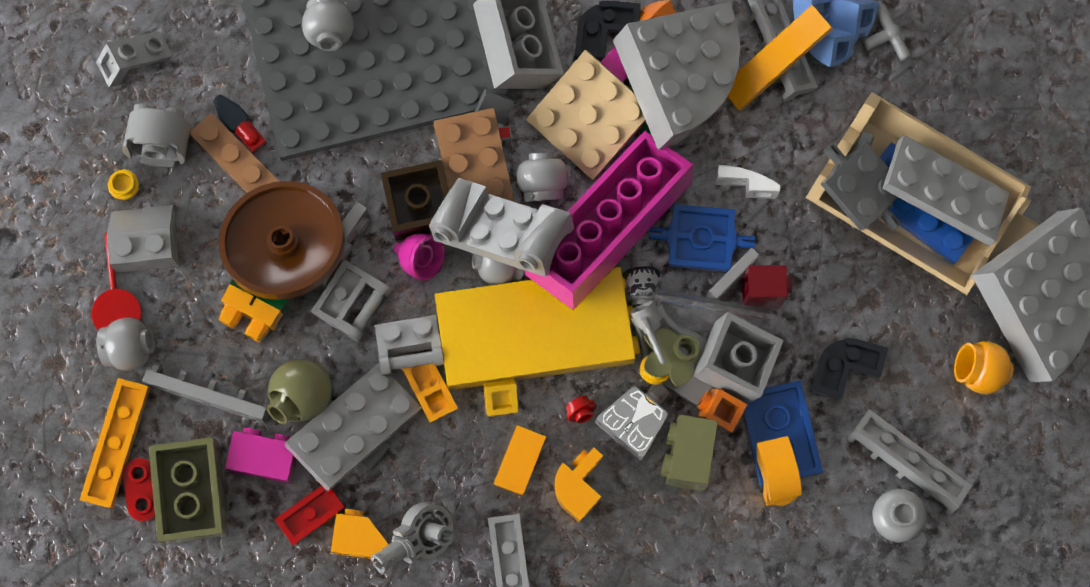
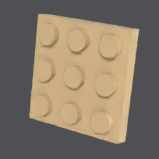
(588, 115)

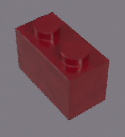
(766, 286)

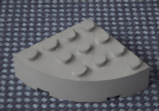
(680, 68)
(1043, 294)

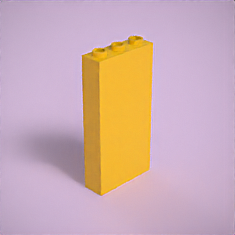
(531, 334)

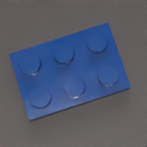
(779, 414)

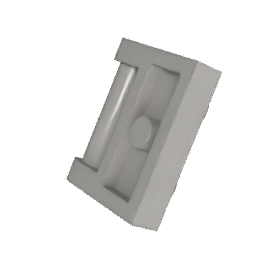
(342, 295)
(408, 337)

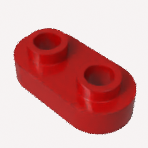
(138, 490)

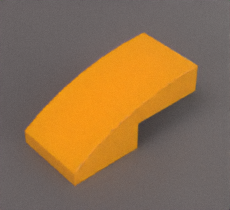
(430, 390)

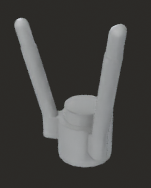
(646, 320)

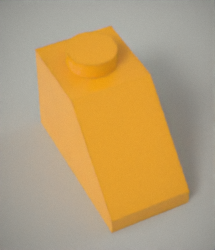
(356, 535)

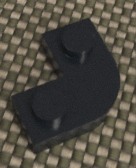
(600, 20)
(846, 356)

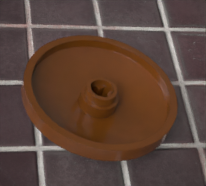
(281, 240)

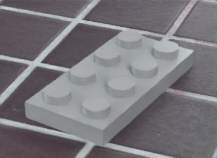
(946, 190)
(352, 427)

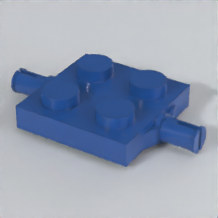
(701, 238)

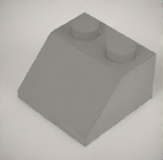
(142, 239)

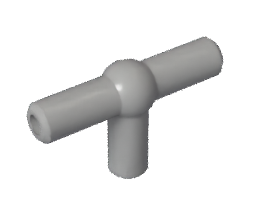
(891, 32)

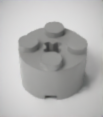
(157, 136)

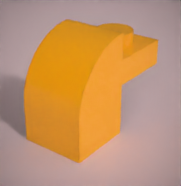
(778, 471)
(571, 491)

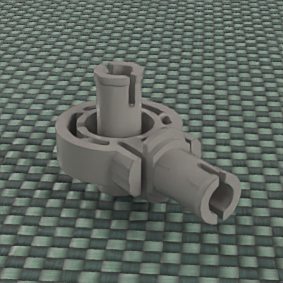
(415, 529)

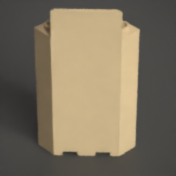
(889, 125)

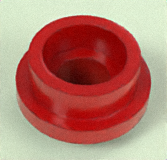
(580, 409)

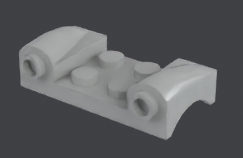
(500, 227)

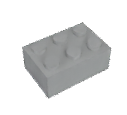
(518, 43)

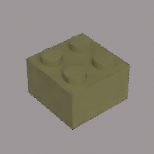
(690, 453)

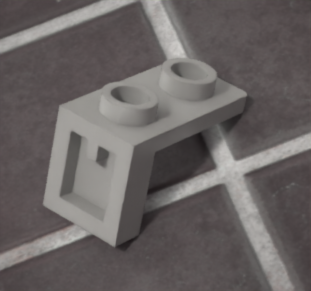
(131, 53)

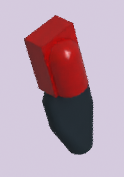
(238, 122)

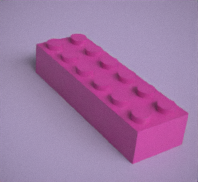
(615, 217)

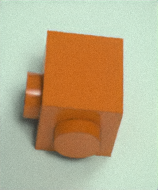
(722, 408)

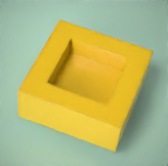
(500, 397)

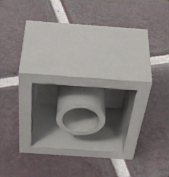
(738, 358)

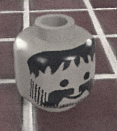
(641, 282)

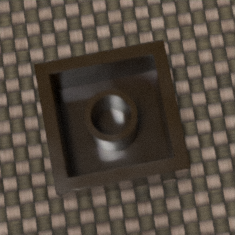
(414, 197)

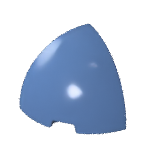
(849, 22)

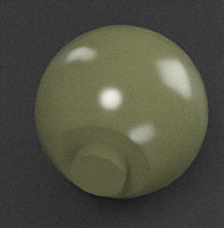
(298, 391)

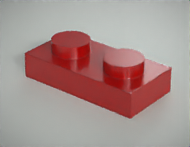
(309, 514)

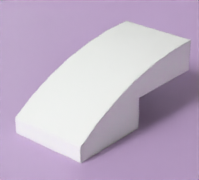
(756, 184)

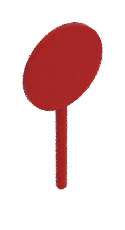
(114, 302)

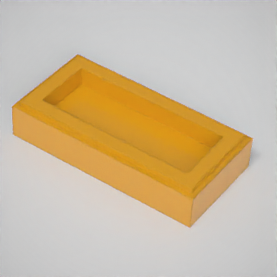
(519, 460)

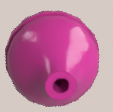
(420, 256)

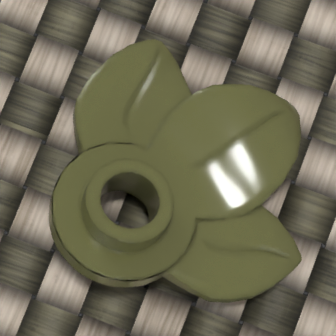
(677, 365)

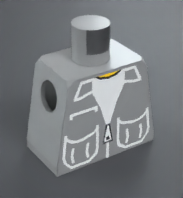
(635, 418)

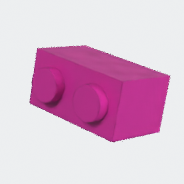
(260, 456)

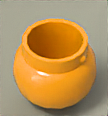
(983, 367)

